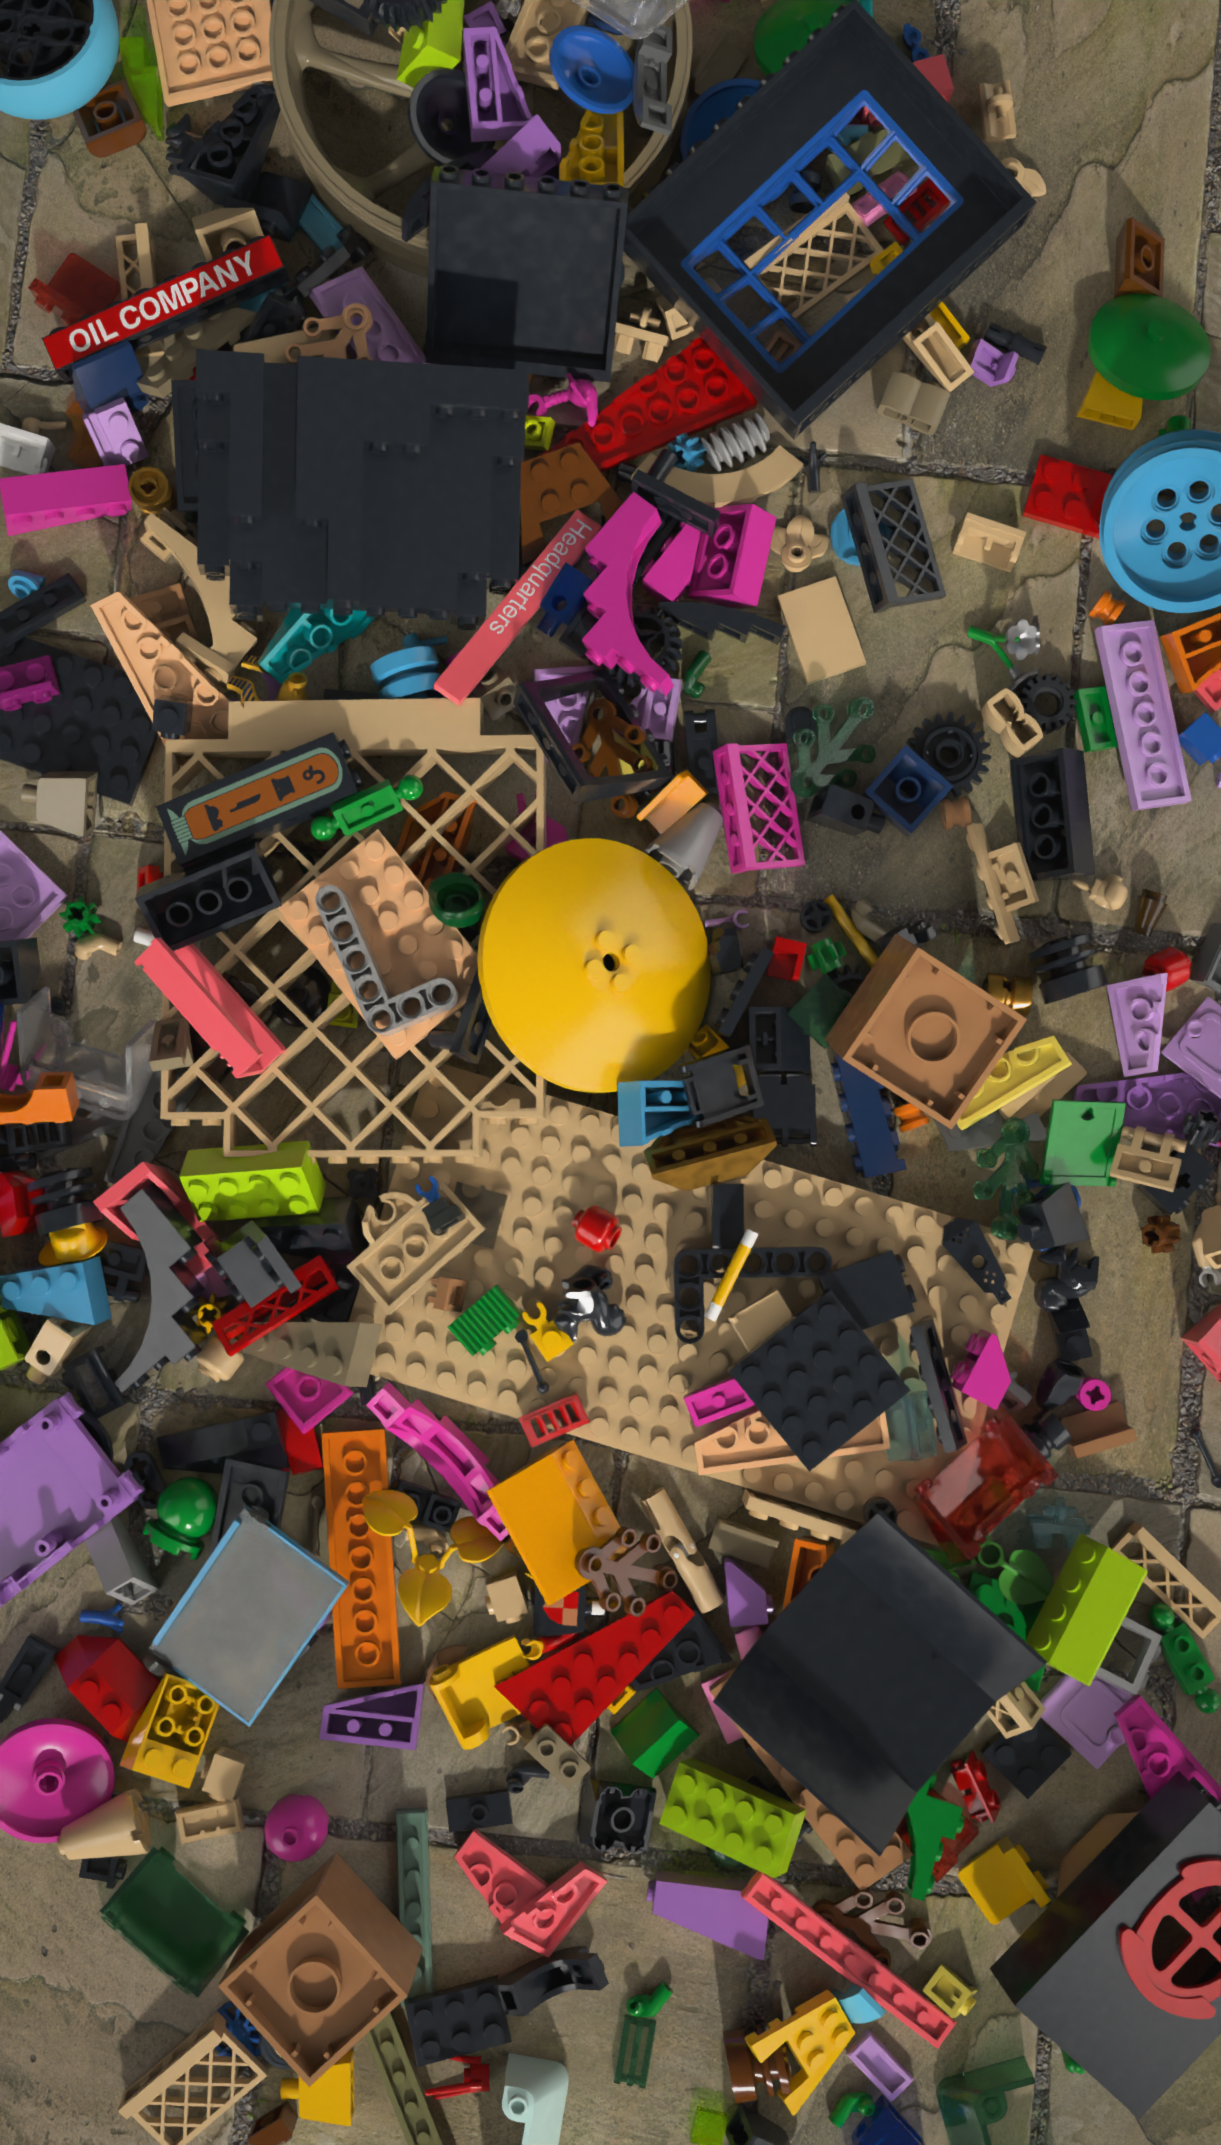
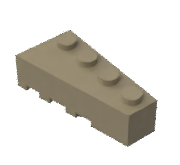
(322, 1349)

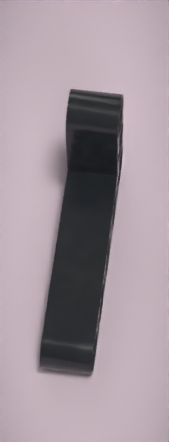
(704, 1270)

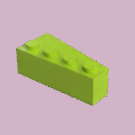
(432, 46)

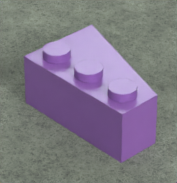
(493, 93)
(530, 152)
(377, 1718)

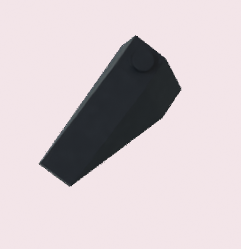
(206, 1447)

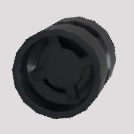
(1047, 1432)

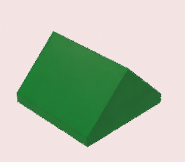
(654, 1734)

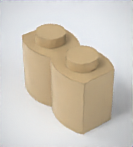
(1007, 717)

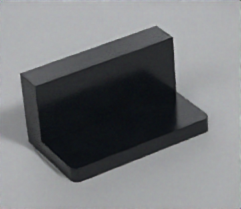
(727, 1215)

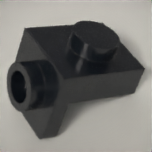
(104, 1869)

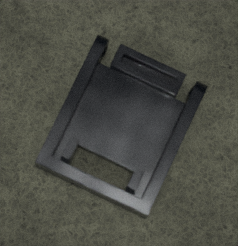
(713, 1086)

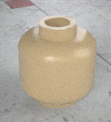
(216, 1362)

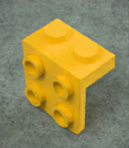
(1002, 1880)

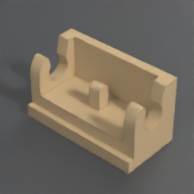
(989, 542)

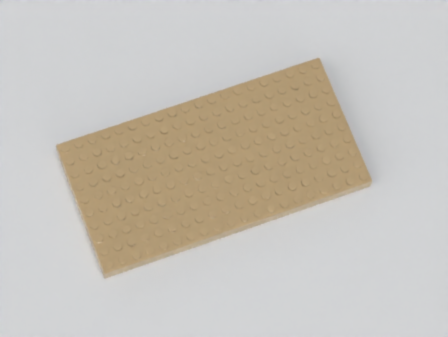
(639, 1376)

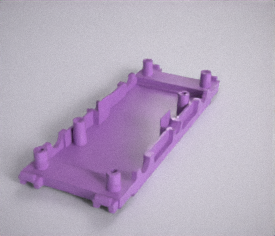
(53, 1493)

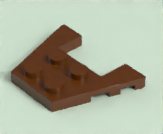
(556, 486)

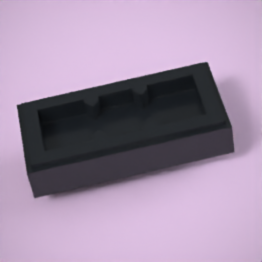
(479, 1810)

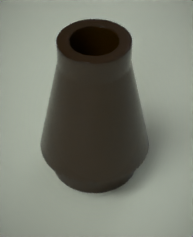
(1149, 911)

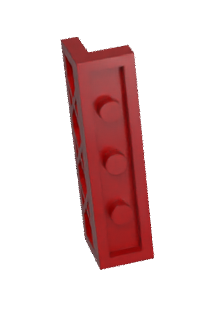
(243, 1316)

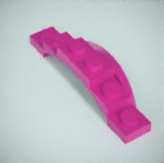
(444, 1449)

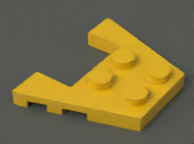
(816, 2039)

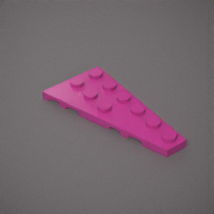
(1159, 1754)

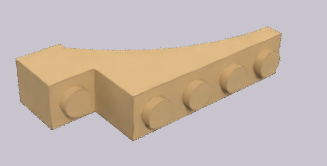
(229, 639)

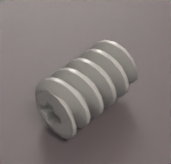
(736, 441)

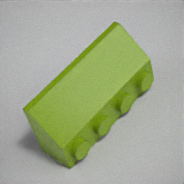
(1085, 1609)

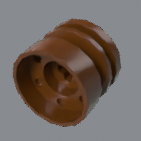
(748, 2071)

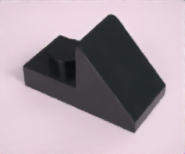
(1070, 1331)

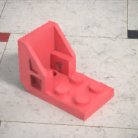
(140, 1177)

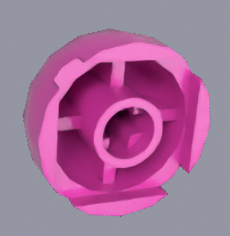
(296, 1827)

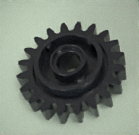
(961, 742)

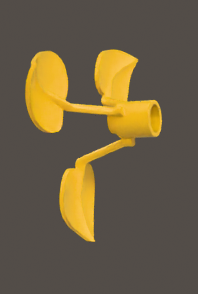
(423, 1588)

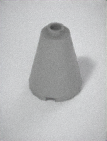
(688, 843)

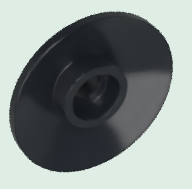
(315, 1000)

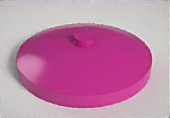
(51, 1777)

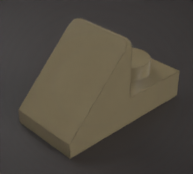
(171, 1045)

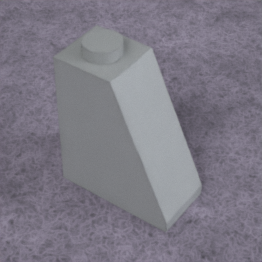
(120, 1563)

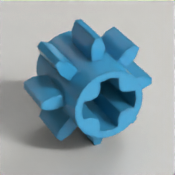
(688, 452)

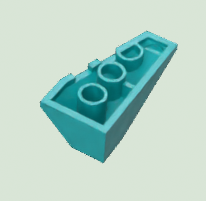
(307, 637)

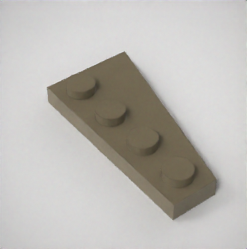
(181, 356)

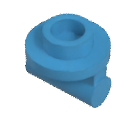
(25, 583)

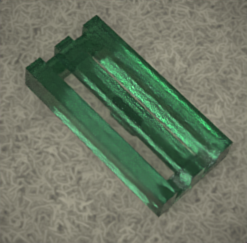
(631, 2078)

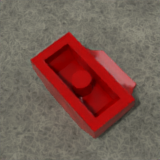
(15, 1207)

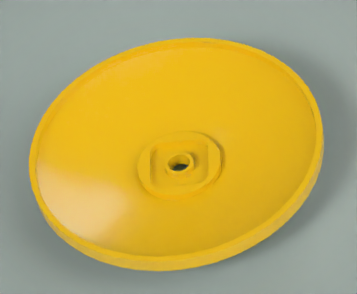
(547, 972)

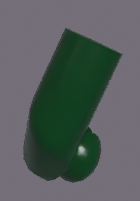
(693, 672)

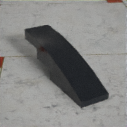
(708, 619)

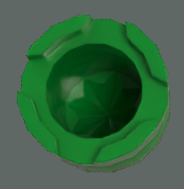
(184, 1516)

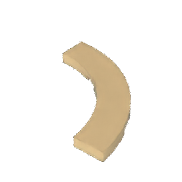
(733, 487)

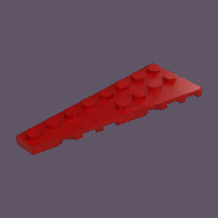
(676, 399)

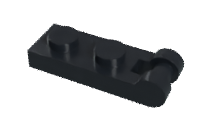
(700, 748)

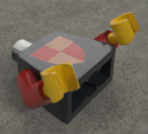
(560, 1621)

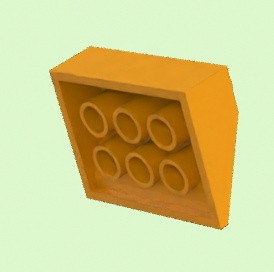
(553, 1514)

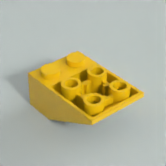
(171, 1732)

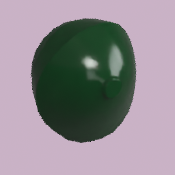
(456, 900)

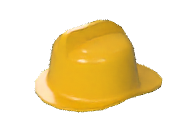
(73, 1244)

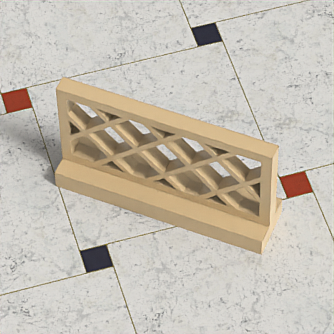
(818, 227)
(170, 2071)

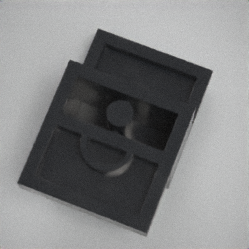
(250, 1265)

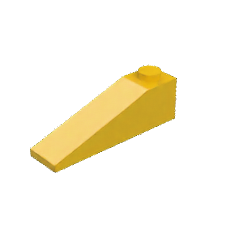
(596, 150)

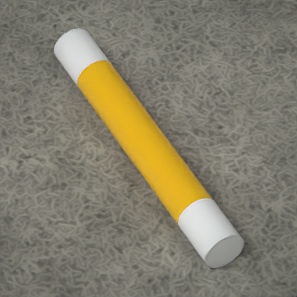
(731, 1274)

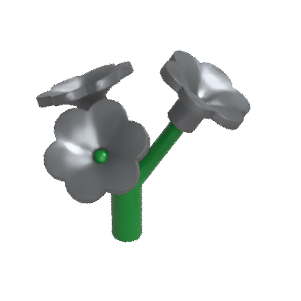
(1020, 641)

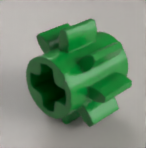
(75, 909)
(826, 955)

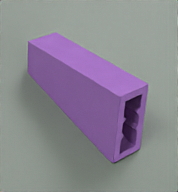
(711, 1909)

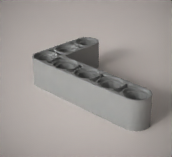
(369, 972)

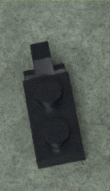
(25, 1674)

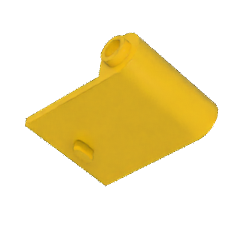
(469, 1693)

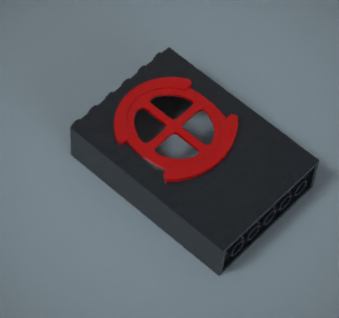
(1088, 1957)

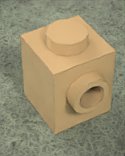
(506, 1597)
(224, 1773)

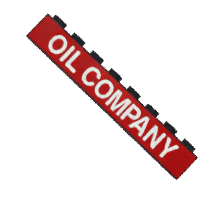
(170, 305)

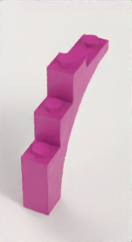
(615, 557)

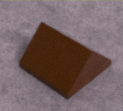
(1138, 260)

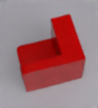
(787, 959)

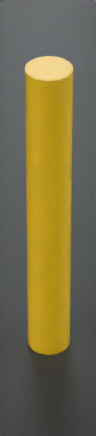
(851, 931)

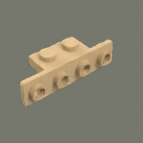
(1005, 878)
(1040, 1097)

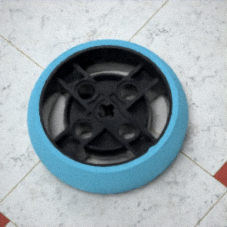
(53, 56)

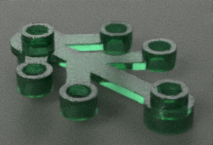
(828, 749)
(1013, 1140)

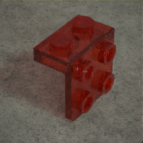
(75, 290)

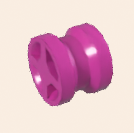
(1089, 1392)

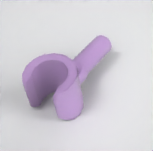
(716, 922)

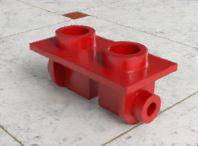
(982, 1801)

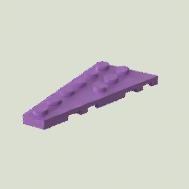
(1155, 1101)

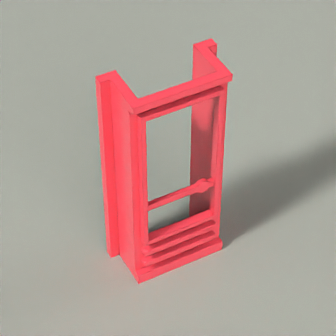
(211, 1007)

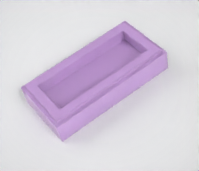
(879, 2065)

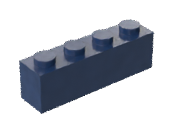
(868, 1121)

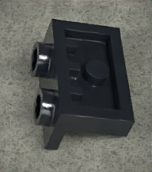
(276, 318)

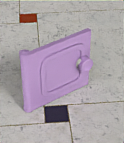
(1200, 1055)
(1085, 1715)

